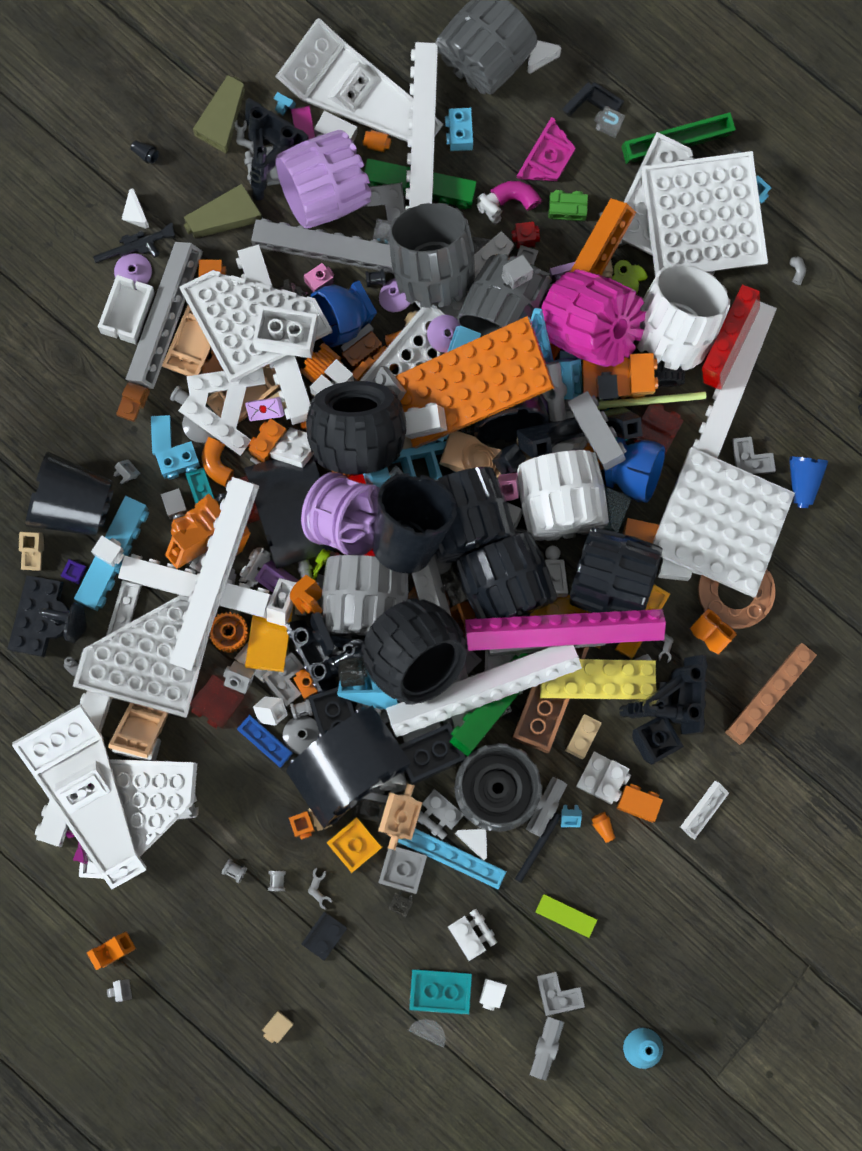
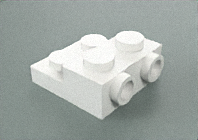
(603, 778)

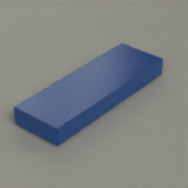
(265, 741)

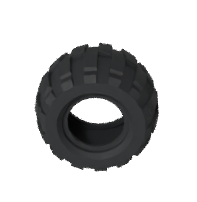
(356, 427)
(414, 651)

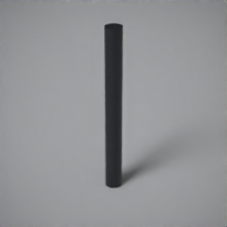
(537, 848)

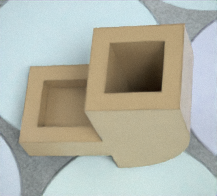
(32, 547)

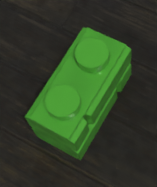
(568, 206)

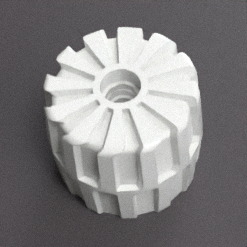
(682, 316)
(562, 494)

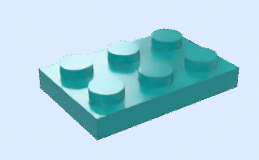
(440, 991)

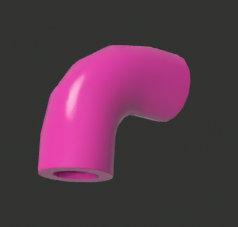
(518, 191)

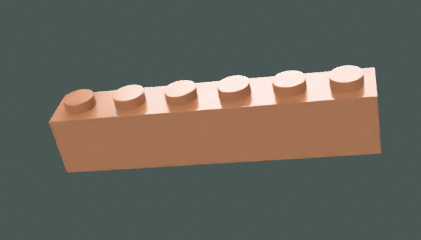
(770, 693)

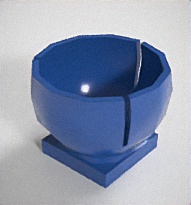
(346, 308)
(640, 470)

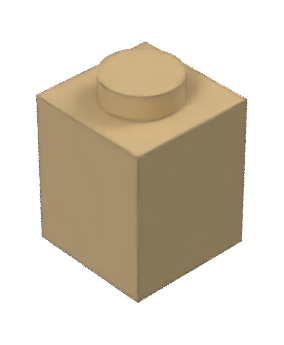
(277, 1027)

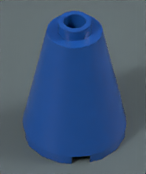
(806, 479)

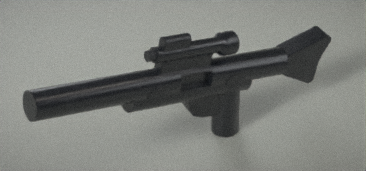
(132, 244)

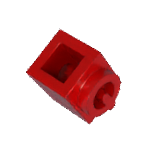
(525, 234)

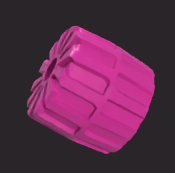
(593, 317)

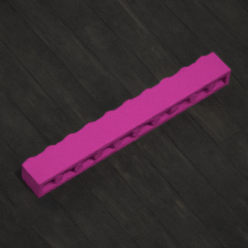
(565, 629)

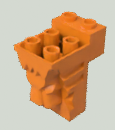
(634, 376)
(193, 531)

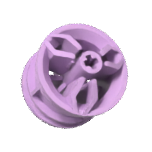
(340, 514)

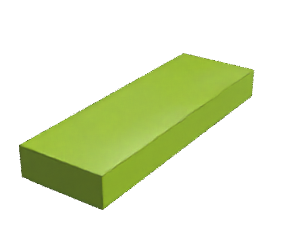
(566, 916)

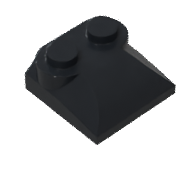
(656, 739)

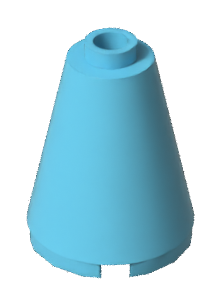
(635, 1047)

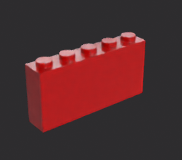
(731, 337)

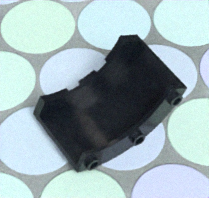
(280, 508)
(346, 764)

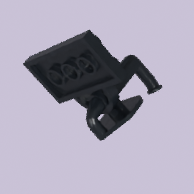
(40, 615)

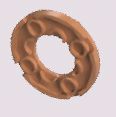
(743, 617)

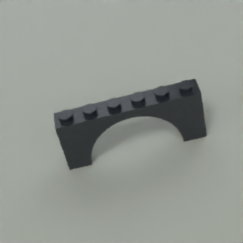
(542, 438)

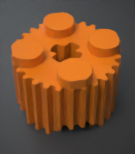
(319, 363)
(236, 640)

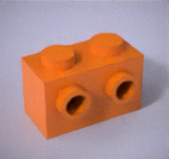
(269, 436)

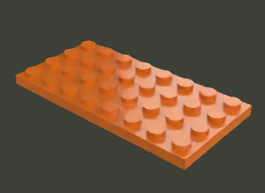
(479, 378)

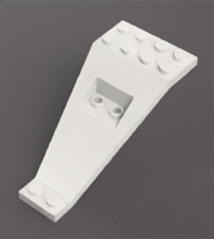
(327, 69)
(64, 760)

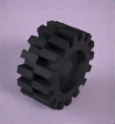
(669, 377)

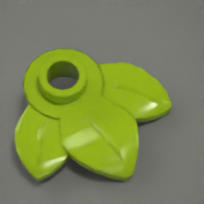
(632, 275)
(321, 560)

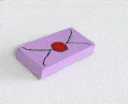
(264, 409)

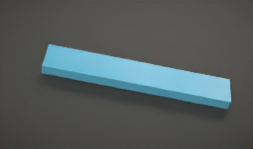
(455, 858)

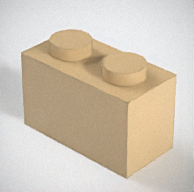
(583, 737)

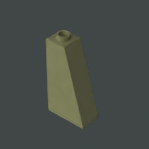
(219, 117)
(222, 214)

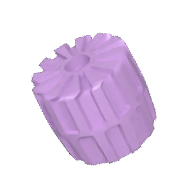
(323, 178)

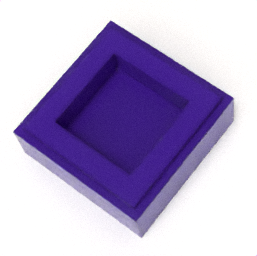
(73, 571)

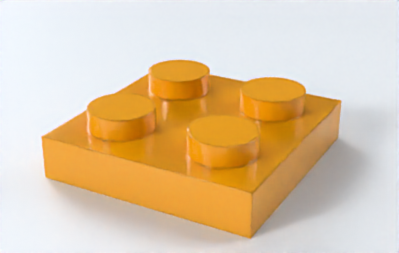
(354, 845)

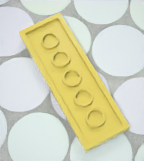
(604, 681)

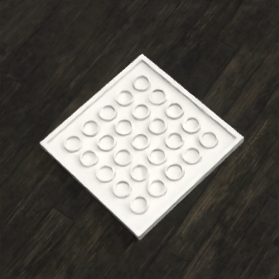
(705, 213)
(722, 522)

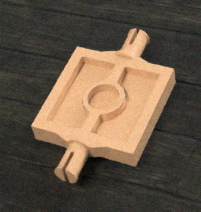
(400, 816)

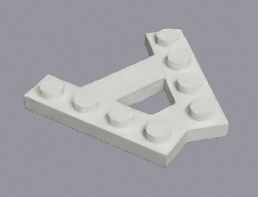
(222, 427)

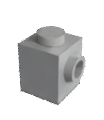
(238, 677)

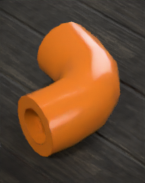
(212, 463)

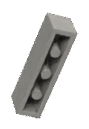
(597, 431)

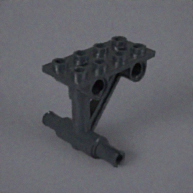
(267, 125)
(321, 668)
(691, 698)

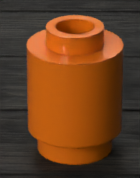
(377, 141)

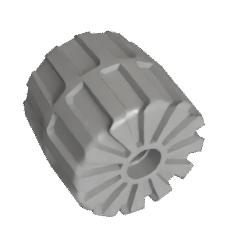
(358, 592)

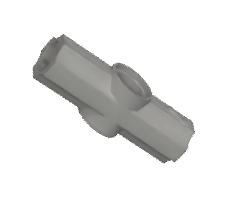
(556, 396)
(547, 806)
(546, 1048)

